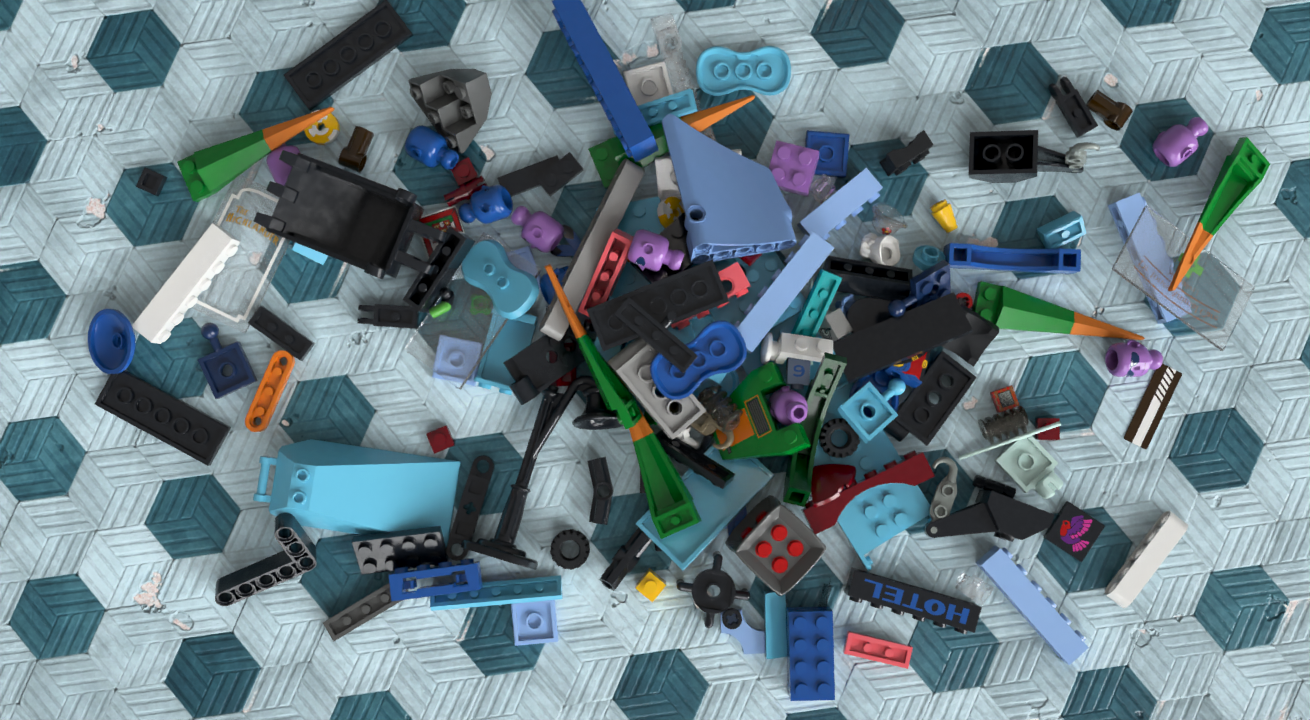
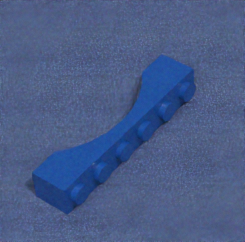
(1006, 259)

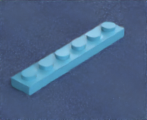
(502, 593)

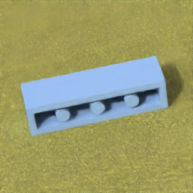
(842, 204)

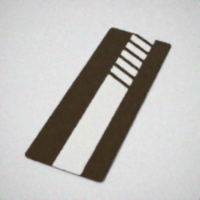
(1152, 406)

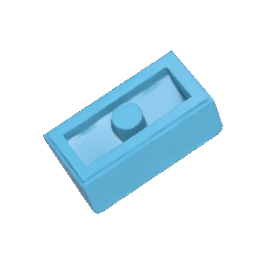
(1062, 230)

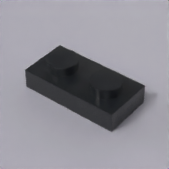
(559, 174)

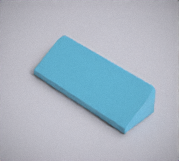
(775, 625)

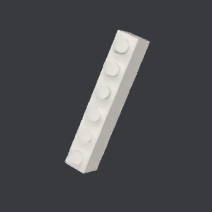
(186, 284)

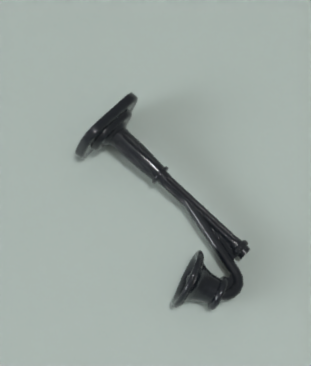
(551, 409)

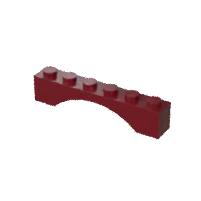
(910, 471)

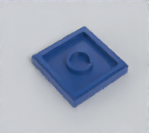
(832, 151)

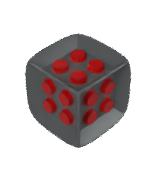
(775, 545)

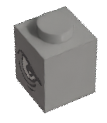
(834, 325)

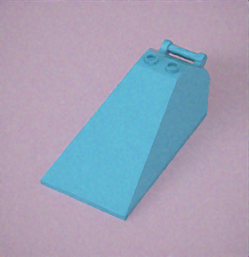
(360, 488)

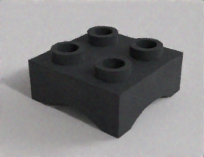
(900, 159)
(974, 344)

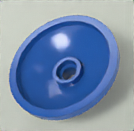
(111, 341)

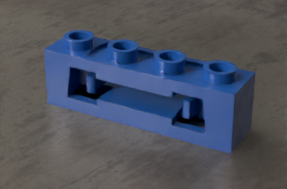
(399, 584)

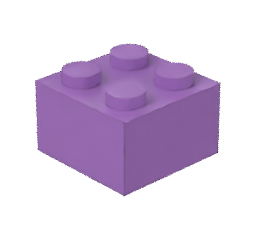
(793, 167)

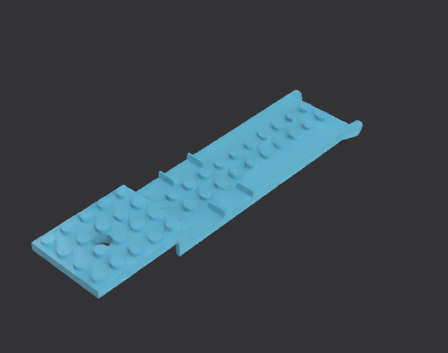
(876, 512)

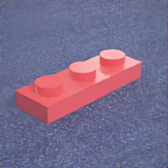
(877, 649)

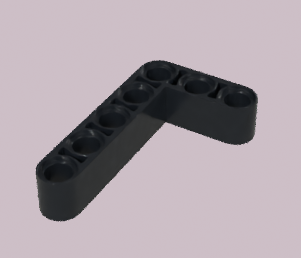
(296, 559)

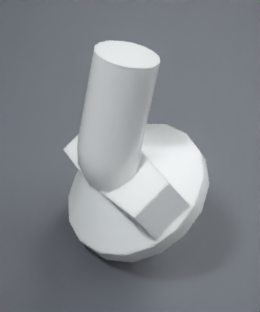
(684, 436)

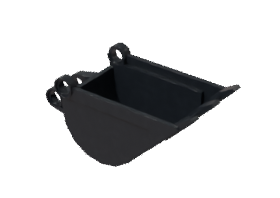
(348, 217)

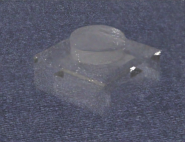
(822, 188)

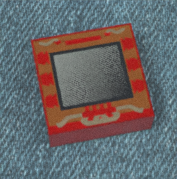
(1004, 399)

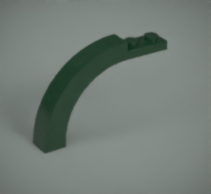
(818, 396)

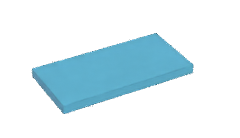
(715, 507)

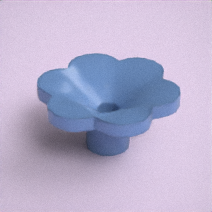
(846, 303)

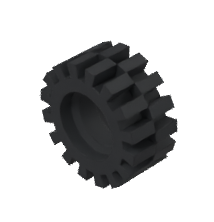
(829, 447)

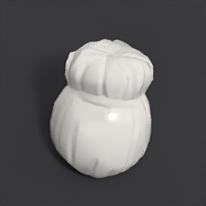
(880, 249)

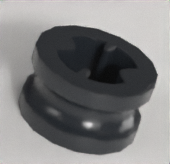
(733, 625)

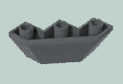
(454, 103)

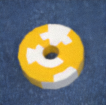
(327, 135)
(669, 210)

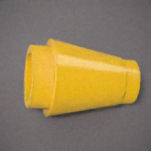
(944, 215)

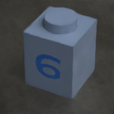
(797, 373)

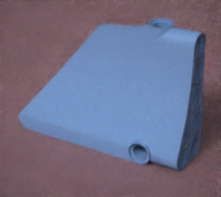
(729, 194)

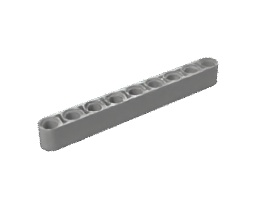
(592, 246)

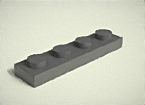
(360, 612)

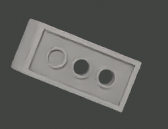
(633, 369)

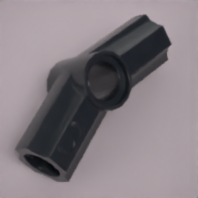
(600, 505)
(625, 559)

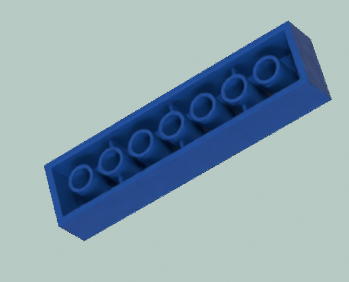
(605, 78)

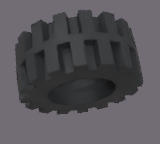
(560, 559)

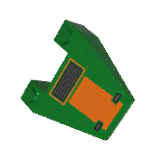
(758, 431)

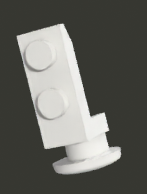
(794, 347)

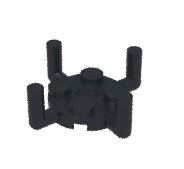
(710, 577)

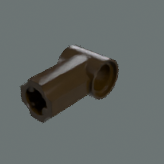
(1114, 113)
(354, 154)

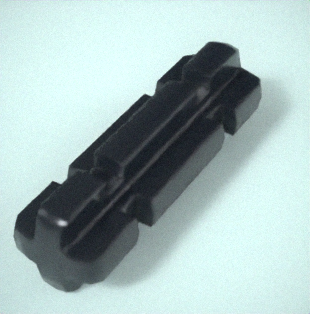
(988, 484)

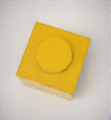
(650, 585)

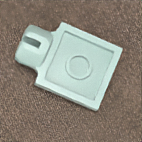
(1030, 467)

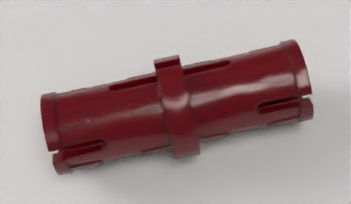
(465, 191)

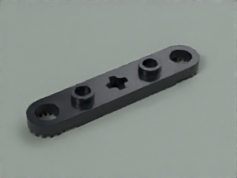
(475, 492)

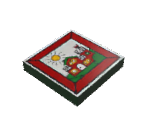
(441, 220)

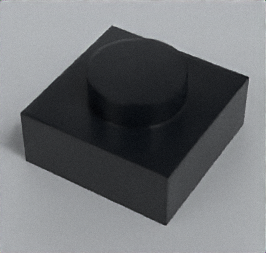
(151, 181)

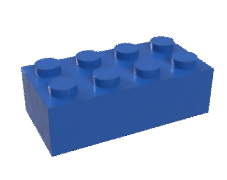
(810, 653)

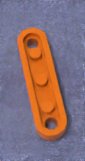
(269, 391)

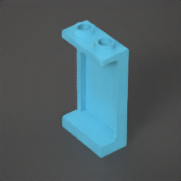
(512, 339)

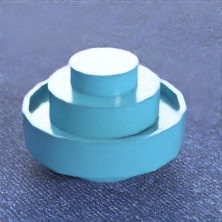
(927, 256)

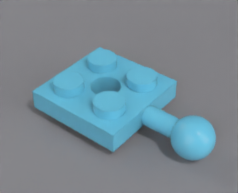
(881, 410)

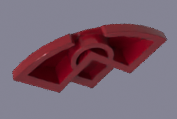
(829, 481)

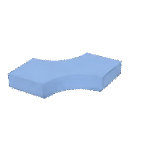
(751, 639)

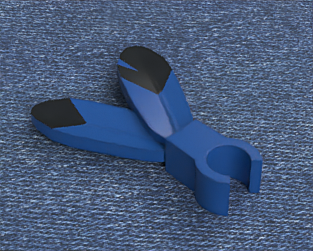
(567, 250)

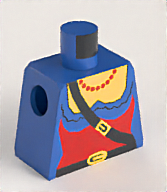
(910, 370)

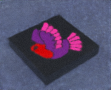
(1074, 531)

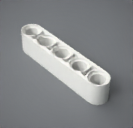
(1146, 559)

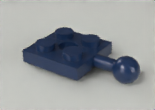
(924, 288)
(213, 364)

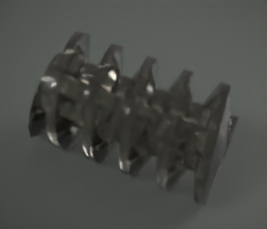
(720, 407)
(1004, 424)

